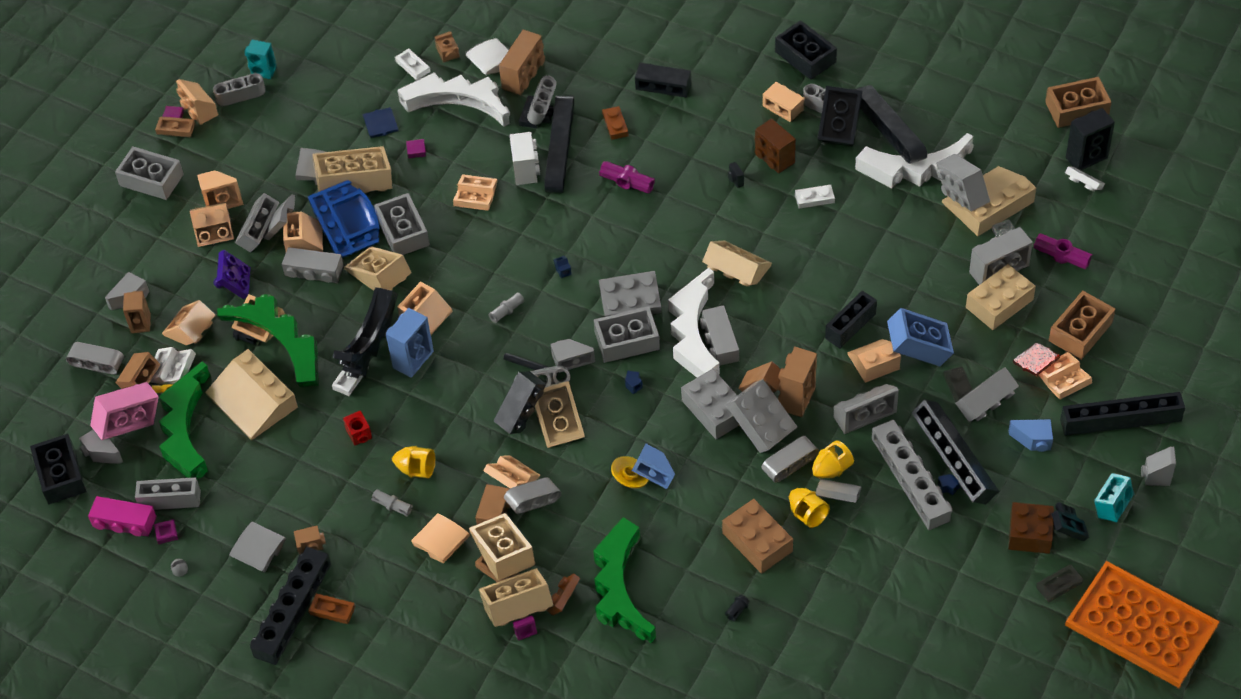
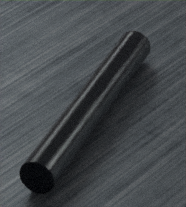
(524, 362)

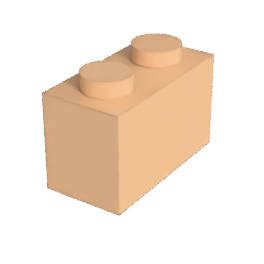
(783, 101)

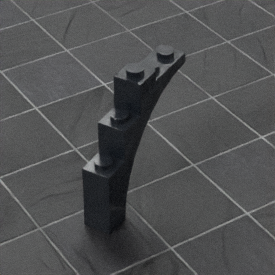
(366, 343)

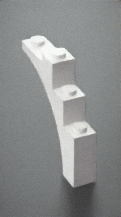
(435, 91)
(892, 168)

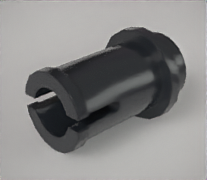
(241, 336)
(737, 607)

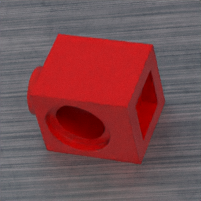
(357, 421)

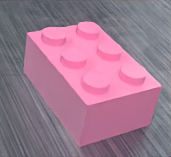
(124, 410)

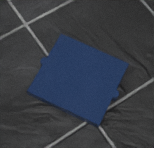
(380, 122)

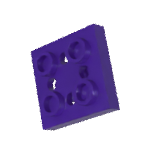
(232, 274)

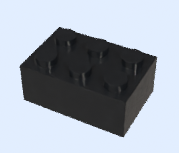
(805, 50)
(839, 116)
(1090, 139)
(58, 469)

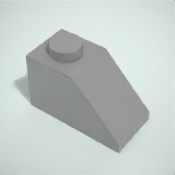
(127, 284)
(571, 354)
(99, 449)
(1159, 468)

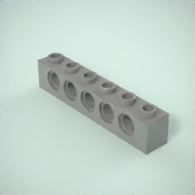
(931, 515)

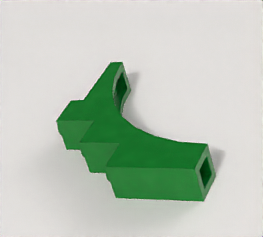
(265, 316)
(616, 605)

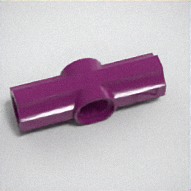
(627, 177)
(1063, 251)

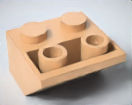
(196, 101)
(212, 224)
(302, 232)
(428, 303)

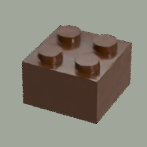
(775, 146)
(1031, 527)

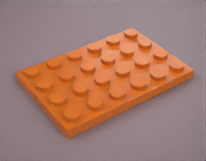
(1142, 624)

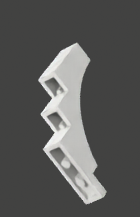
(687, 308)

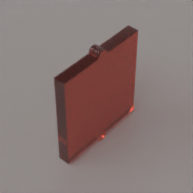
(1036, 359)

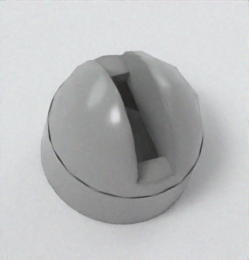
(179, 567)

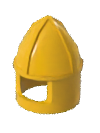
(415, 461)
(831, 465)
(808, 507)

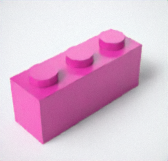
(122, 516)

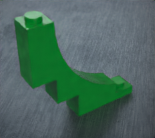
(180, 403)

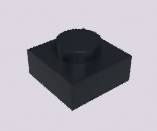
(736, 175)

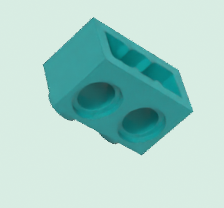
(261, 58)
(1114, 497)

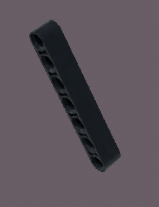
(891, 125)
(559, 144)

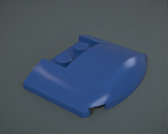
(346, 218)

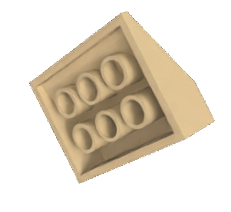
(363, 167)
(1007, 196)
(251, 395)

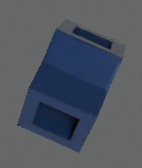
(562, 266)
(633, 381)
(948, 483)

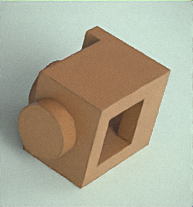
(446, 46)
(310, 538)

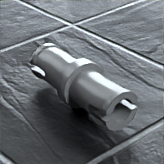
(506, 307)
(392, 502)

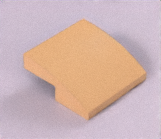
(475, 192)
(1065, 376)
(511, 472)
(440, 538)

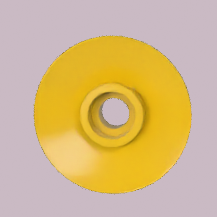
(623, 473)

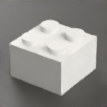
(524, 158)

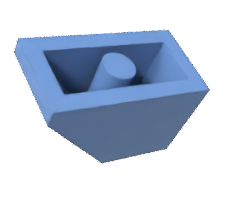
(1033, 434)
(654, 466)

